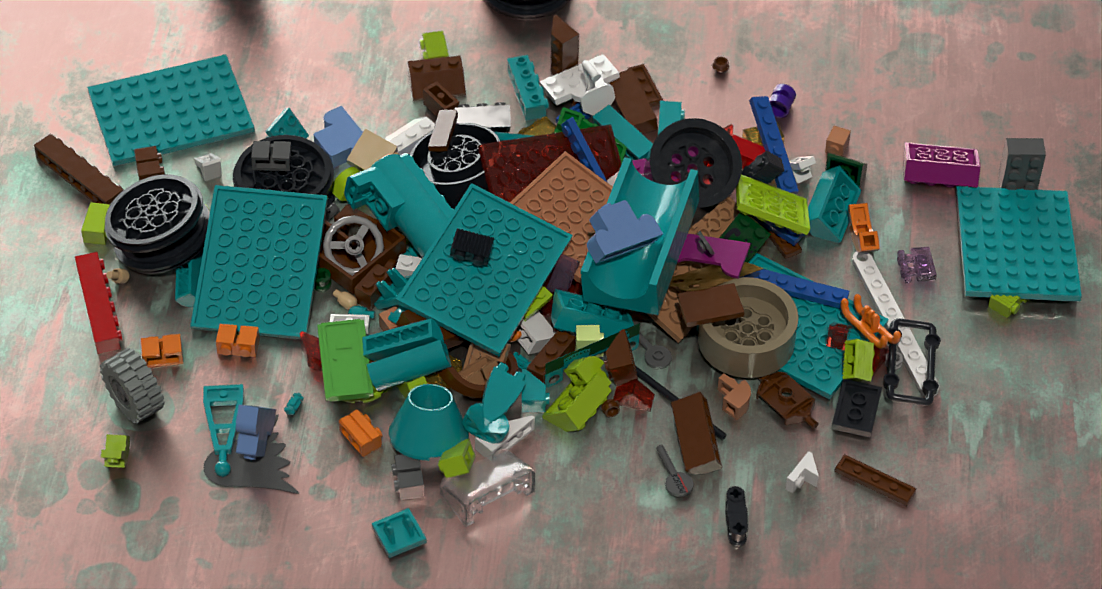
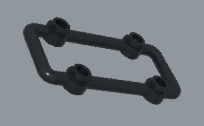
(891, 380)

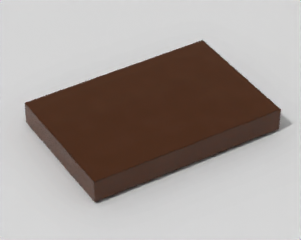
(710, 305)

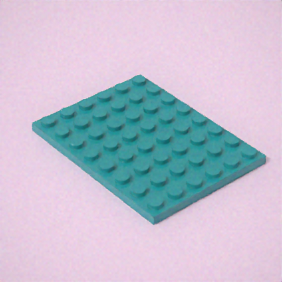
(170, 109)
(1017, 243)
(260, 261)
(489, 300)
(812, 361)

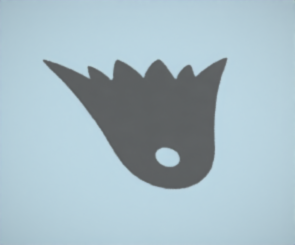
(252, 473)

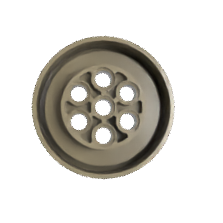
(760, 339)

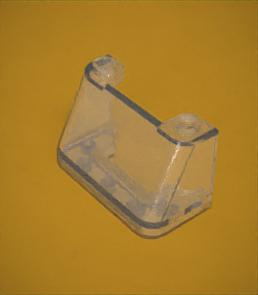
(487, 482)

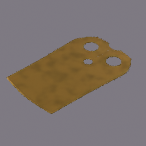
(710, 276)

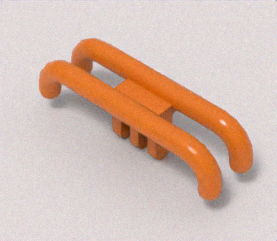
(869, 324)

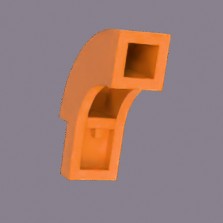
(861, 232)

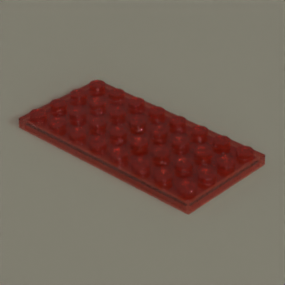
(518, 162)

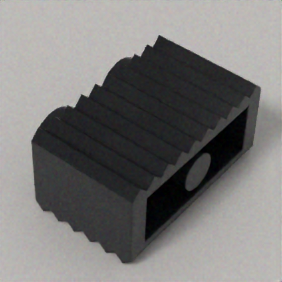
(764, 168)
(471, 247)

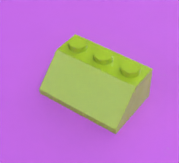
(577, 404)

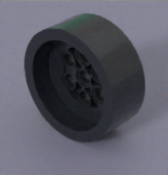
(710, 144)
(458, 166)

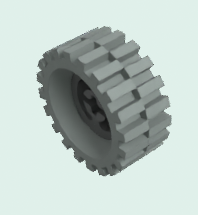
(132, 385)

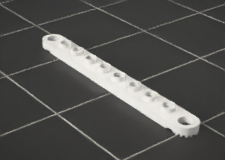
(888, 308)

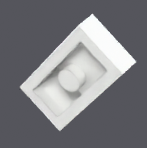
(209, 165)
(801, 168)
(804, 471)

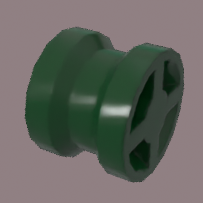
(323, 280)

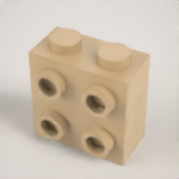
(369, 150)

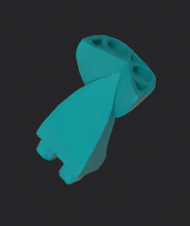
(487, 418)

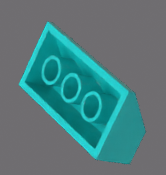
(830, 205)
(571, 310)

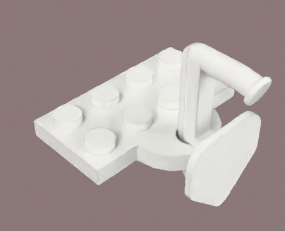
(584, 84)

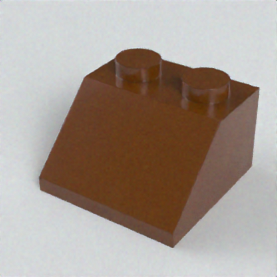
(620, 360)

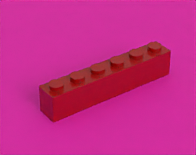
(97, 302)

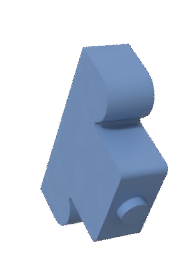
(338, 135)
(620, 231)
(254, 426)

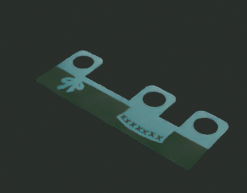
(556, 366)

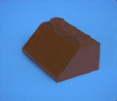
(563, 46)
(445, 70)

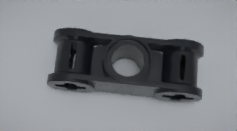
(736, 516)

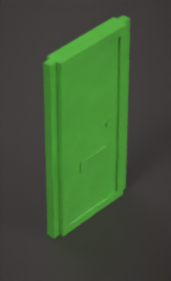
(343, 360)

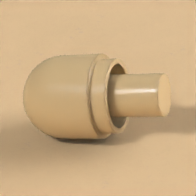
(118, 275)
(345, 299)

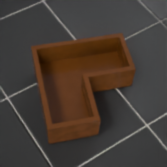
(393, 243)

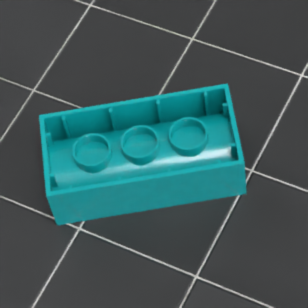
(643, 276)

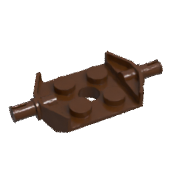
(794, 408)

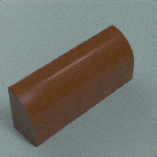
(634, 103)
(696, 434)

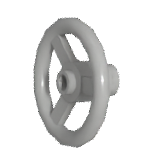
(366, 224)

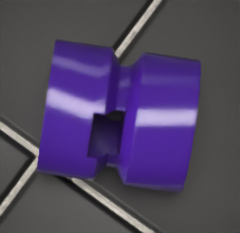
(782, 99)

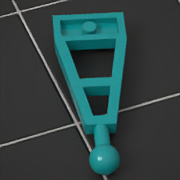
(222, 396)

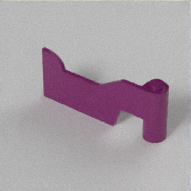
(728, 253)

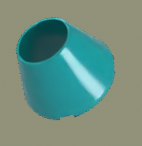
(427, 423)

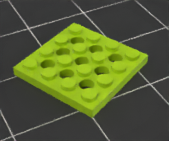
(772, 205)

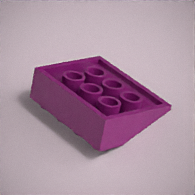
(941, 165)

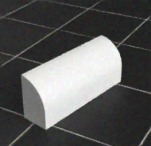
(535, 333)

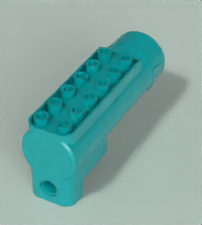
(400, 197)

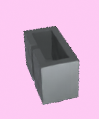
(271, 156)
(409, 477)

